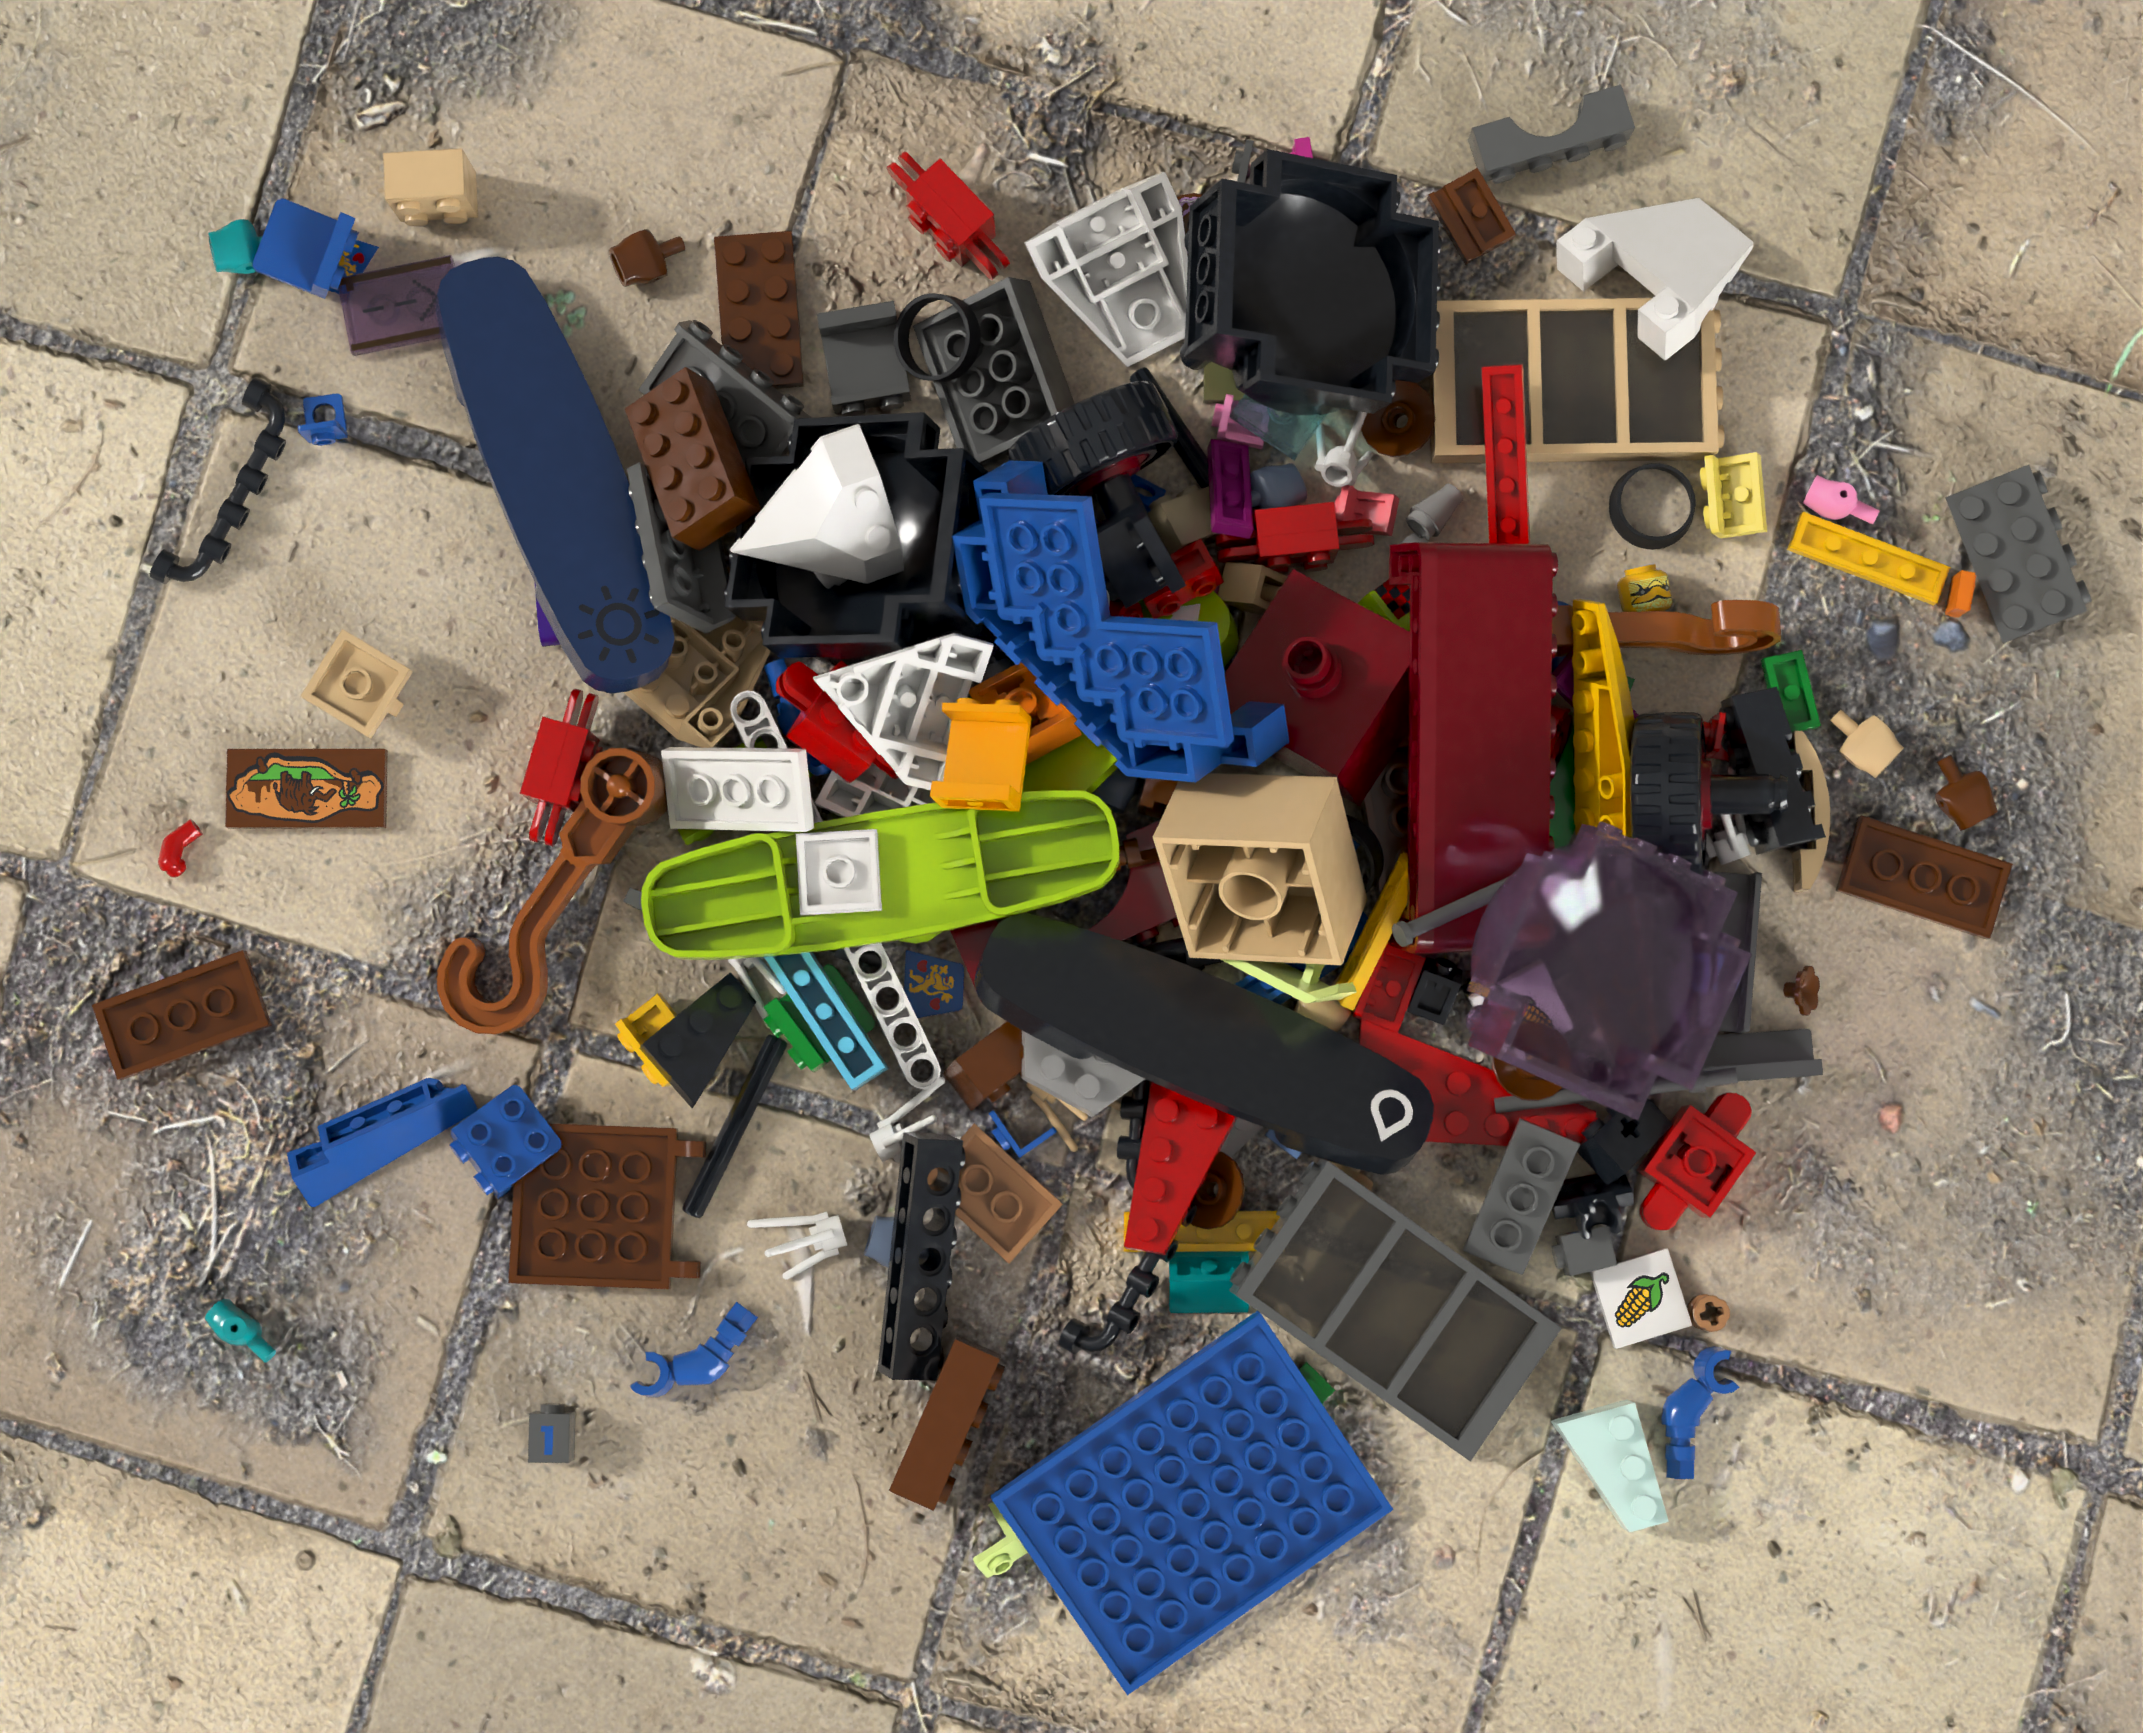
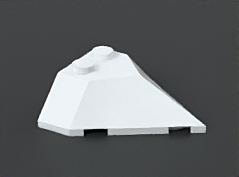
(830, 515)
(900, 699)

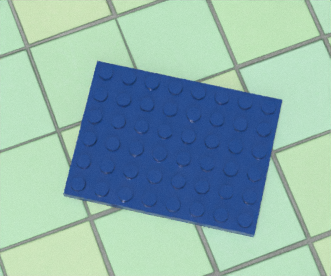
(1191, 1502)

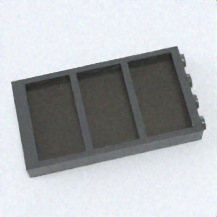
(1394, 1308)

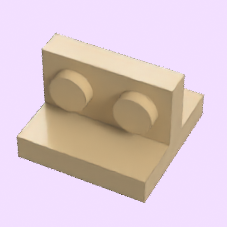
(357, 684)

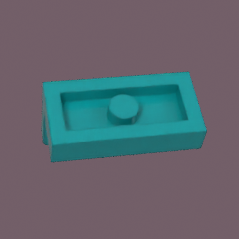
(1202, 1282)

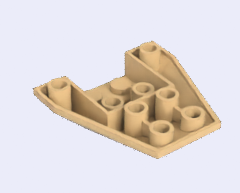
(702, 680)

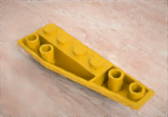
(1600, 721)

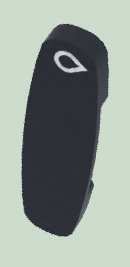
(1205, 1041)

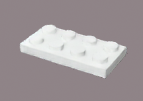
(738, 789)

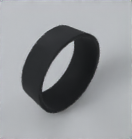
(1633, 536)

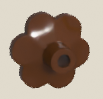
(1804, 990)

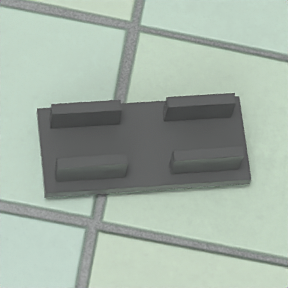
(1521, 1196)

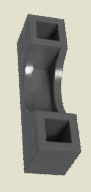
(1505, 148)

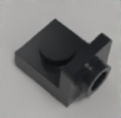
(1436, 990)

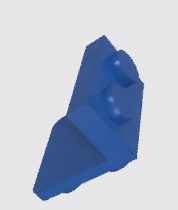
(304, 247)
(504, 1141)

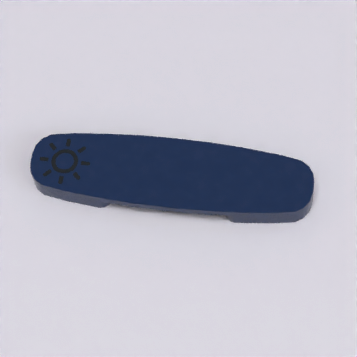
(553, 472)

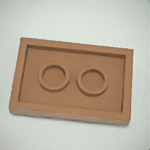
(1000, 1196)

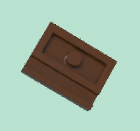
(1471, 216)

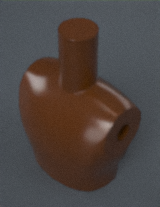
(641, 258)
(1965, 797)

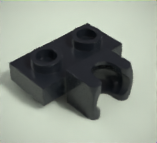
(1593, 1202)

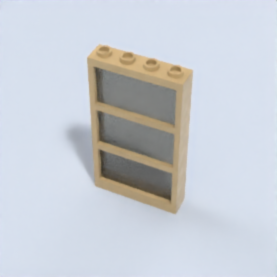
(1586, 382)

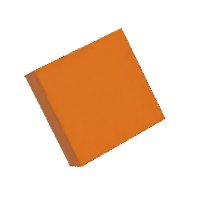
(1960, 593)

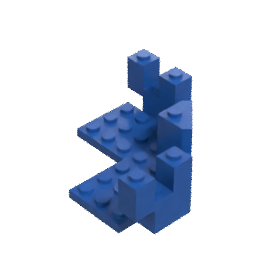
(1132, 682)

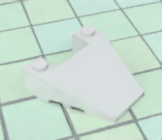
(1673, 249)

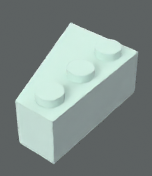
(1617, 1460)

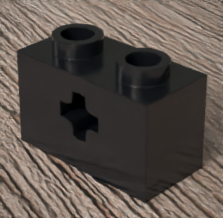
(1620, 1141)

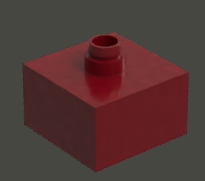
(1338, 679)

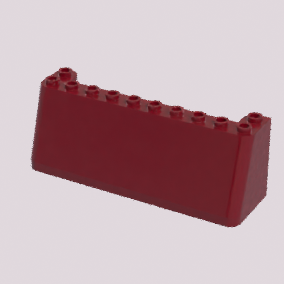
(1476, 722)

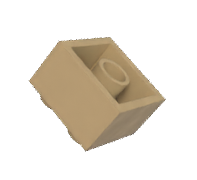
(430, 186)

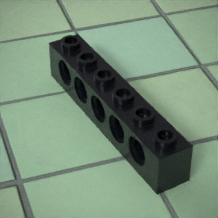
(909, 1238)

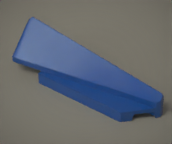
(375, 1136)

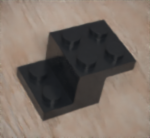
(1135, 557)

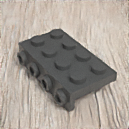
(754, 409)
(2018, 553)
(681, 579)

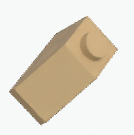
(1250, 586)

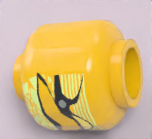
(1644, 590)

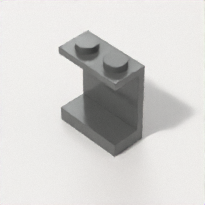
(863, 359)

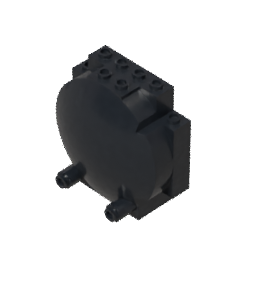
(1311, 286)
(857, 621)

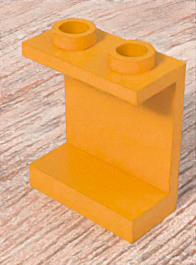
(984, 756)

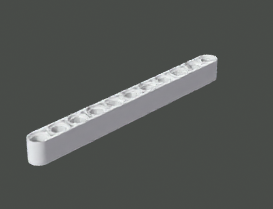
(885, 976)

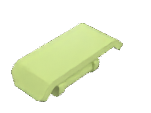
(1298, 984)

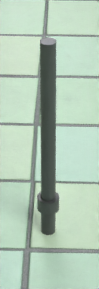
(1661, 1085)

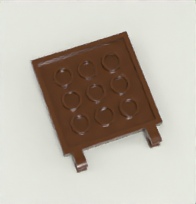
(601, 1210)

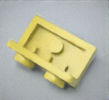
(1734, 495)

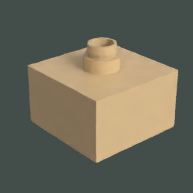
(1262, 868)

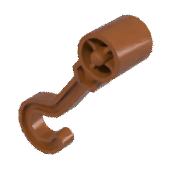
(1734, 629)
(618, 793)

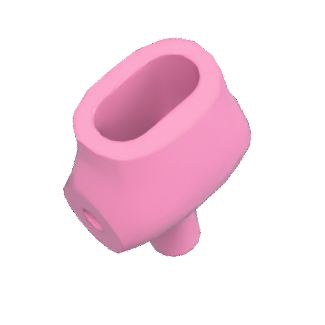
(1837, 500)

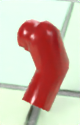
(173, 846)

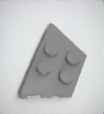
(1082, 1083)

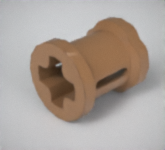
(1718, 1319)

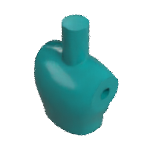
(234, 247)
(238, 1328)

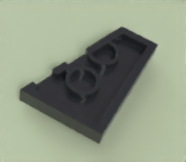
(699, 1037)

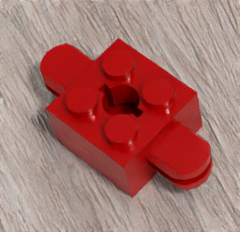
(949, 213)
(1296, 538)
(824, 728)
(558, 764)
(1696, 1161)

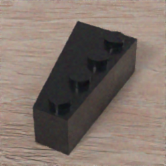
(1759, 746)

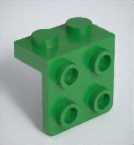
(787, 1020)

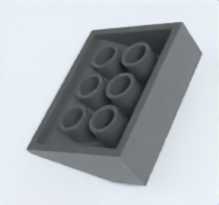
(1013, 378)

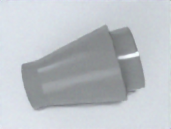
(1433, 513)

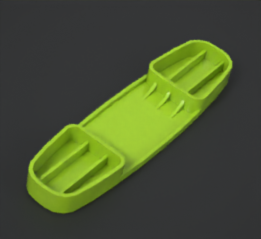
(935, 876)

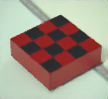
(1395, 597)

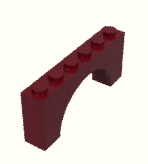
(1137, 914)

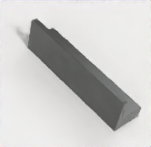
(1743, 925)
(1765, 1055)

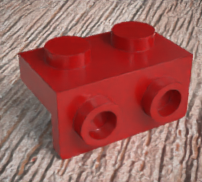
(1197, 572)
(1389, 988)

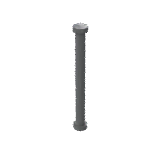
(1405, 932)

